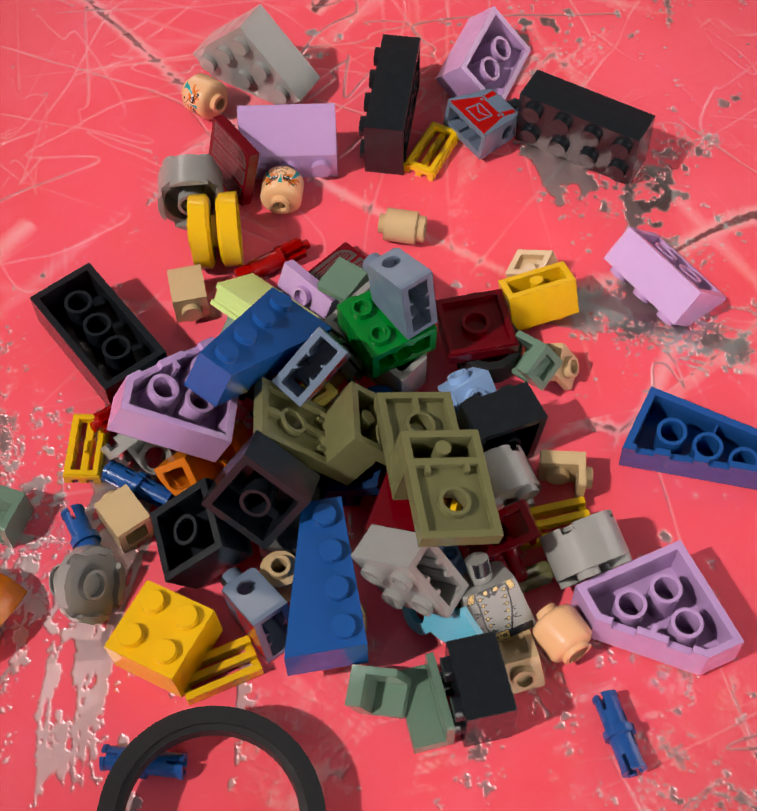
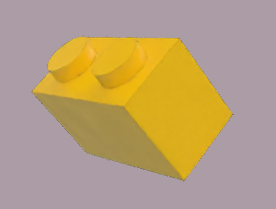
(540, 295)

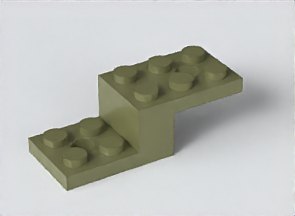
(330, 439)
(437, 466)

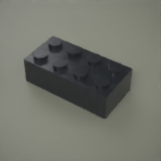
(390, 104)
(584, 127)
(96, 330)

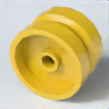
(213, 230)

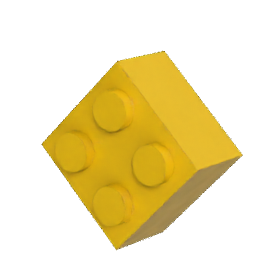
(163, 637)

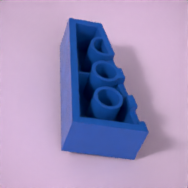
(252, 348)
(691, 442)
(325, 603)

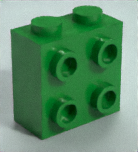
(376, 338)

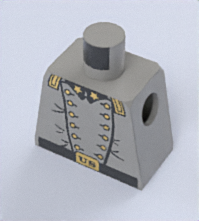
(495, 598)

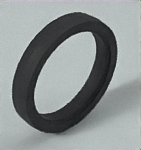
(212, 722)

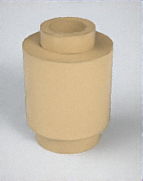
(402, 226)
(279, 572)

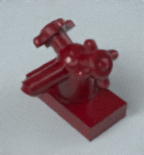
(518, 529)

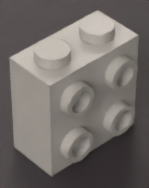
(408, 573)

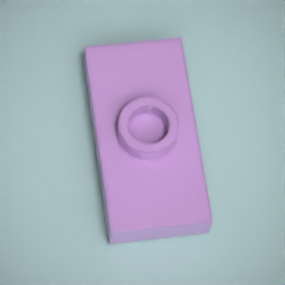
(303, 289)

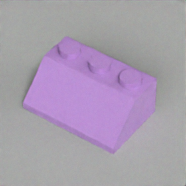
(484, 57)
(292, 137)
(662, 277)

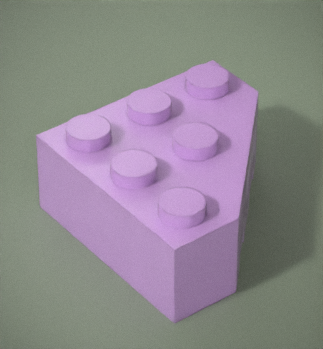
(165, 412)
(660, 611)

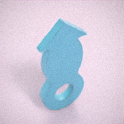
(457, 626)

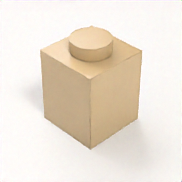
(188, 293)
(124, 517)

